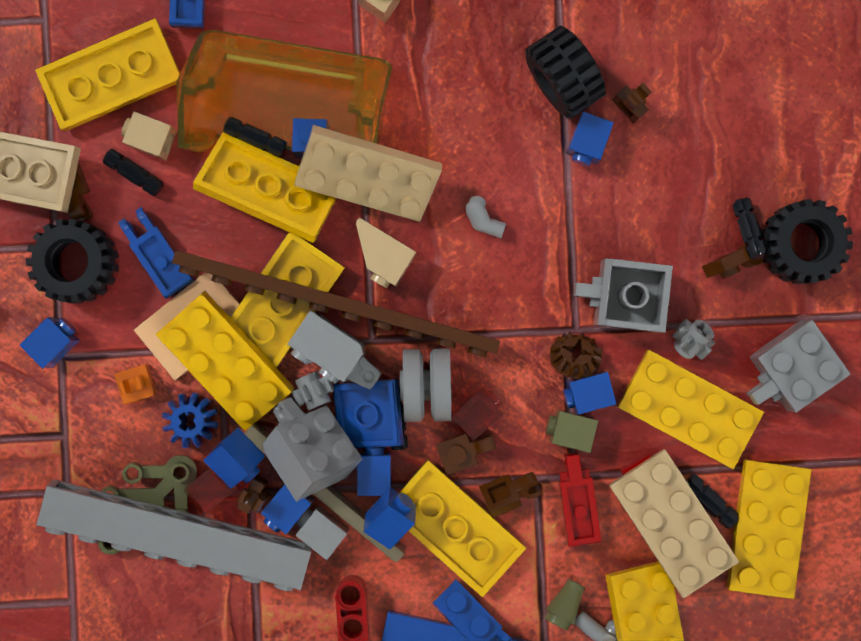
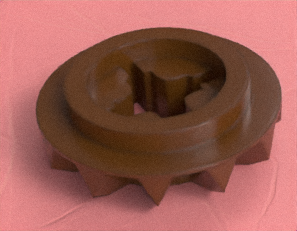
(587, 362)

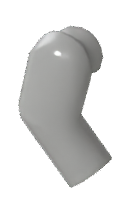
(480, 219)
(595, 630)

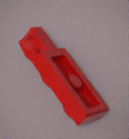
(578, 503)

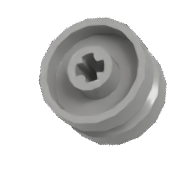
(426, 385)

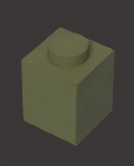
(571, 430)

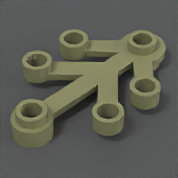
(157, 494)

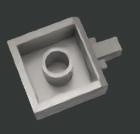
(629, 295)
(333, 350)
(796, 367)
(309, 449)

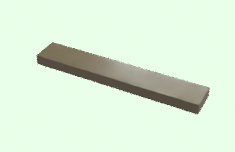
(334, 500)

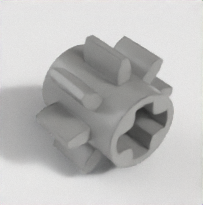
(693, 339)
(312, 391)

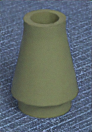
(565, 605)

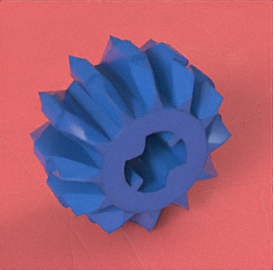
(179, 420)

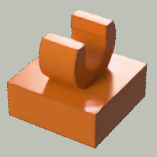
(135, 384)

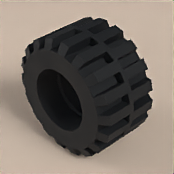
(565, 72)
(831, 237)
(46, 261)

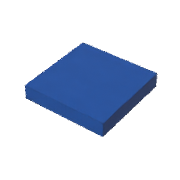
(371, 415)

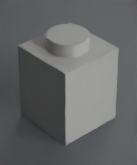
(321, 531)

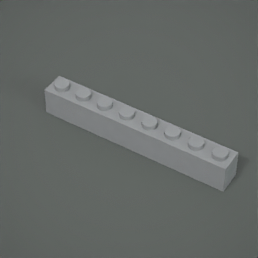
(174, 535)

